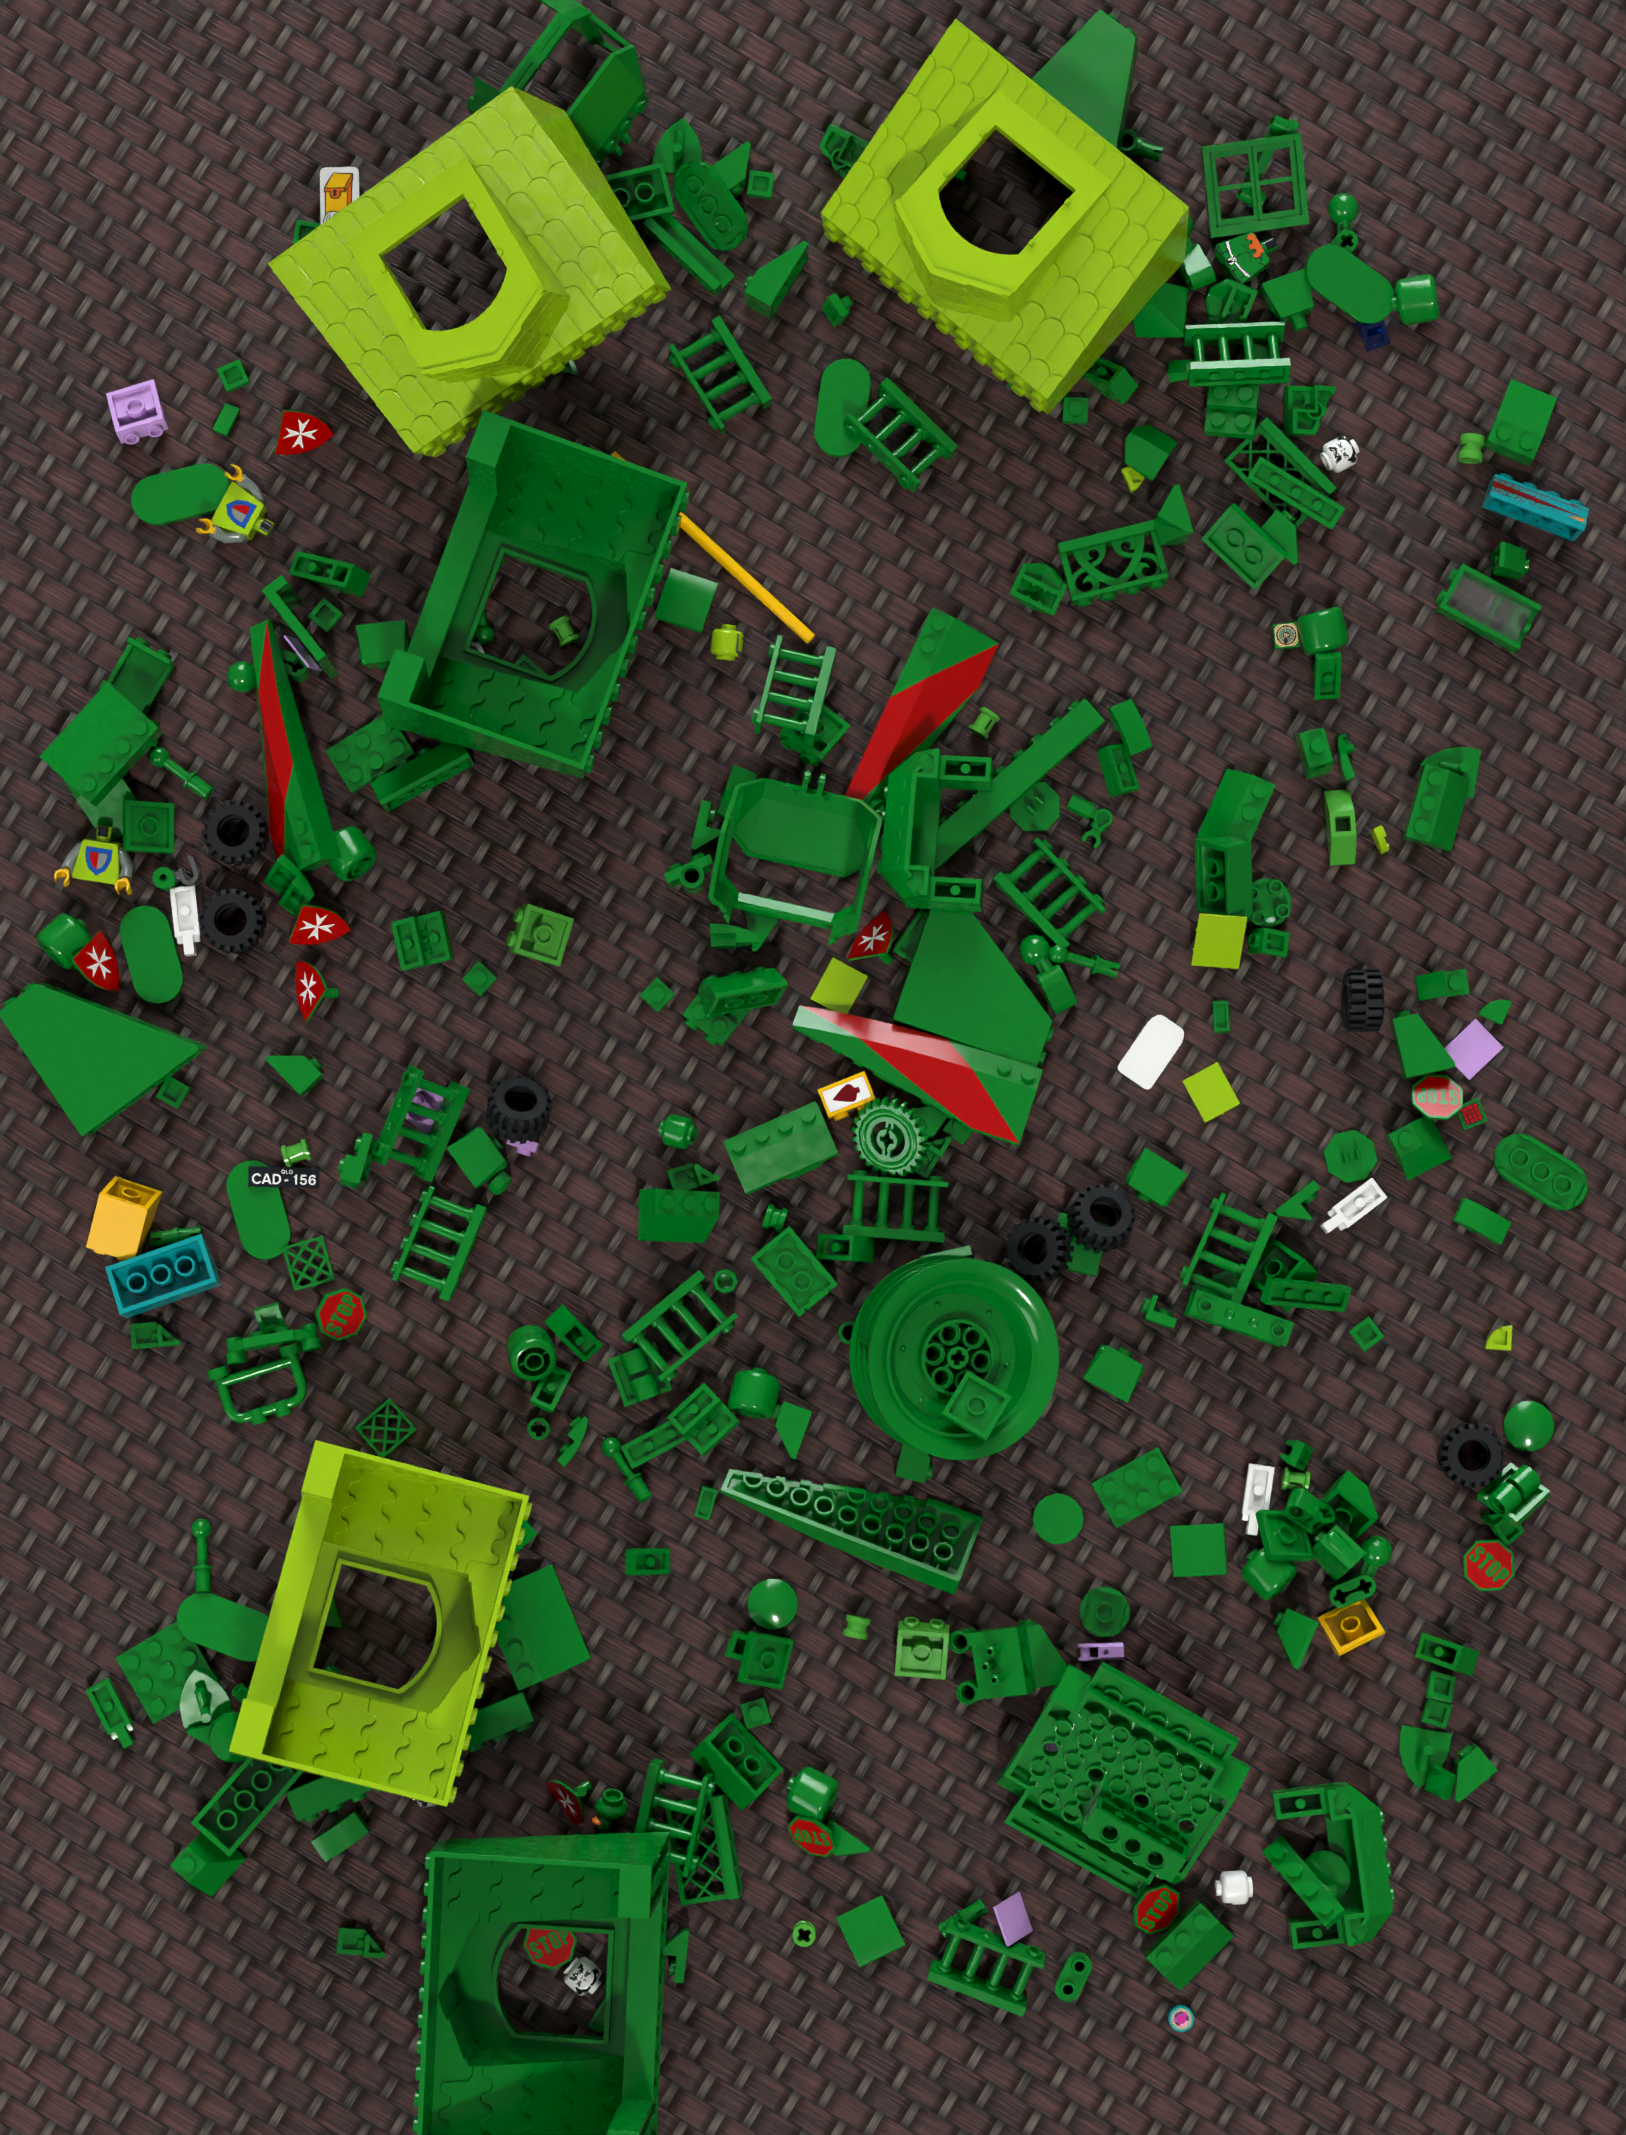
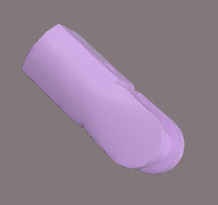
(1105, 1651)

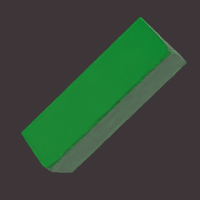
(1117, 770)

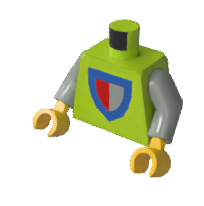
(239, 512)
(98, 861)

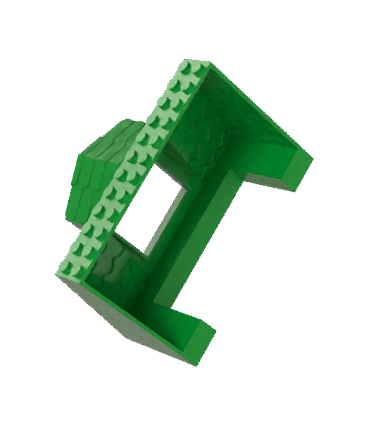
(566, 515)
(474, 2063)

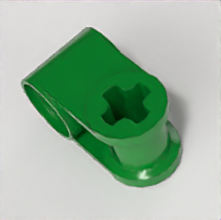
(1306, 1511)

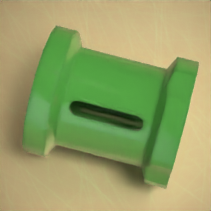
(564, 631)
(984, 723)
(296, 1152)
(1294, 1480)
(802, 1941)

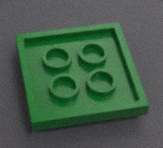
(160, 1668)

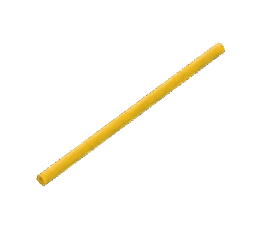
(743, 576)

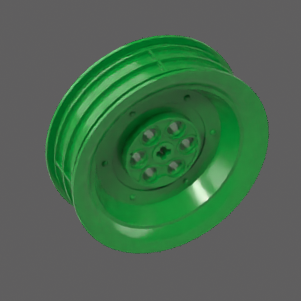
(908, 1317)

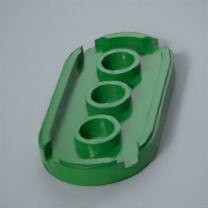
(710, 205)
(1349, 284)
(842, 390)
(179, 494)
(151, 955)
(1540, 1172)
(258, 1214)
(222, 1625)

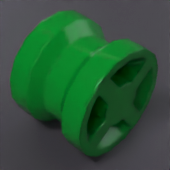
(774, 1218)

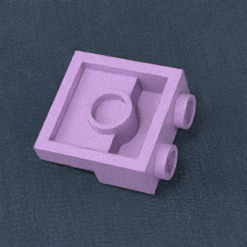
(137, 412)

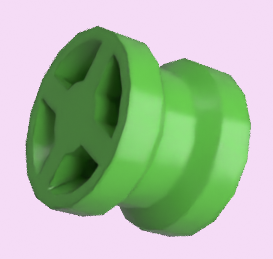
(856, 1627)

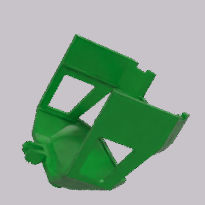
(609, 100)
(802, 831)

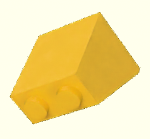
(123, 1218)

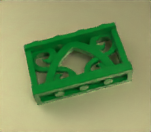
(1134, 536)

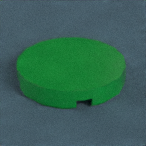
(1057, 1518)
(1104, 1611)
(221, 1737)

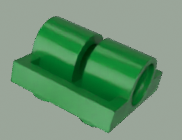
(699, 865)
(637, 1376)
(1514, 1493)

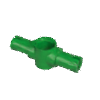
(1140, 148)

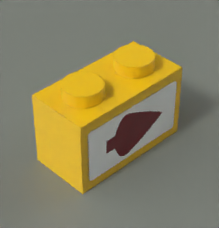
(846, 1096)

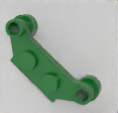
(1276, 127)
(257, 1340)

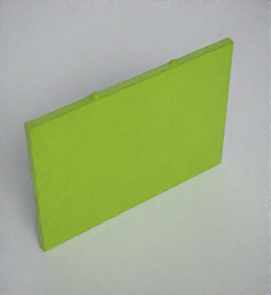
(1219, 941)

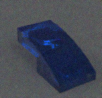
(1373, 335)

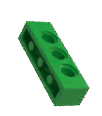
(1130, 1827)

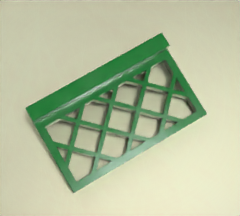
(1291, 454)
(726, 1852)

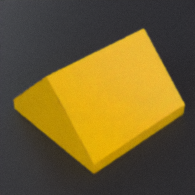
(1350, 1626)

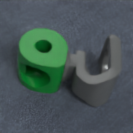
(166, 878)

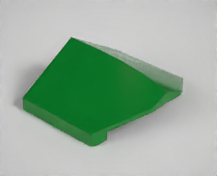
(1229, 302)
(1147, 450)
(1038, 588)

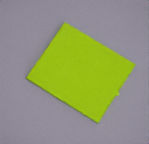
(839, 987)
(1211, 1092)

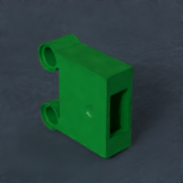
(1000, 1662)

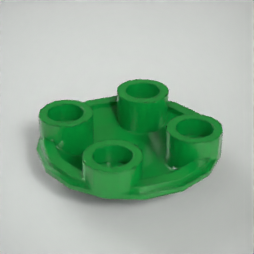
(1270, 902)
(1528, 1426)
(772, 1604)
(1331, 1871)

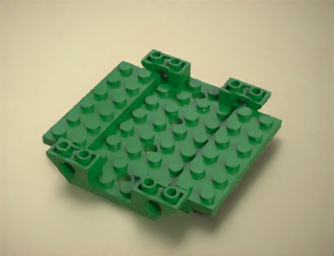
(1141, 1748)

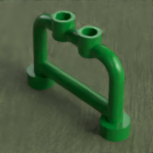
(258, 1415)

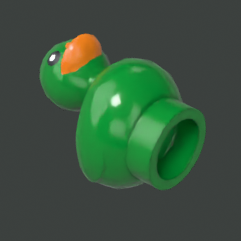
(609, 1807)

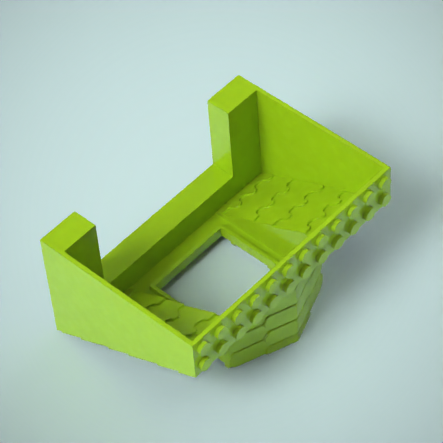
(553, 222)
(1073, 286)
(408, 1527)

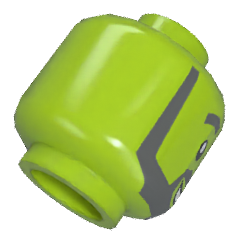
(727, 642)

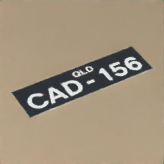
(283, 1177)

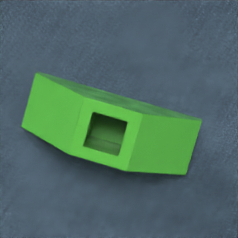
(1340, 827)

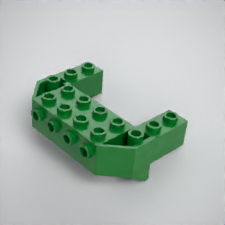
(913, 826)
(1357, 1834)

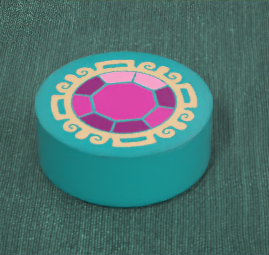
(1180, 2018)

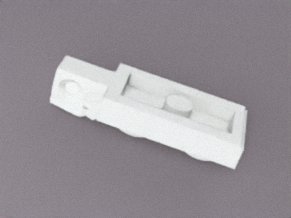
(186, 917)
(1354, 1206)
(1256, 1494)

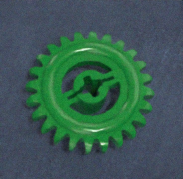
(899, 1127)

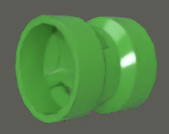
(1471, 448)

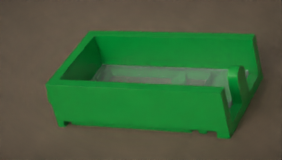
(1487, 607)

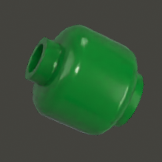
(678, 1131)

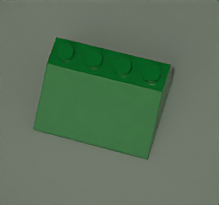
(101, 744)
(539, 1629)

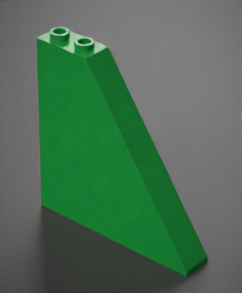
(1095, 75)
(971, 992)
(92, 1054)

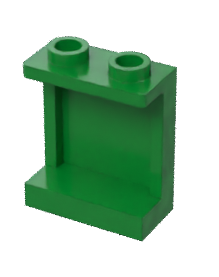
(141, 674)

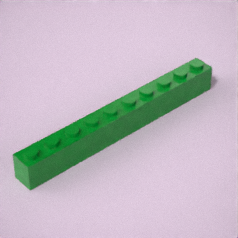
(1016, 779)
(491, 1722)

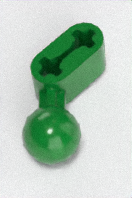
(1343, 210)
(1196, 267)
(242, 679)
(1051, 979)
(1377, 1555)

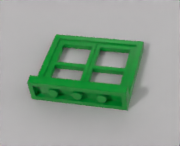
(1258, 221)
(284, 601)

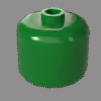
(1416, 299)
(1322, 631)
(356, 854)
(63, 939)
(531, 1353)
(754, 1393)
(1265, 1575)
(812, 1793)

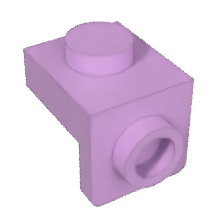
(525, 1149)

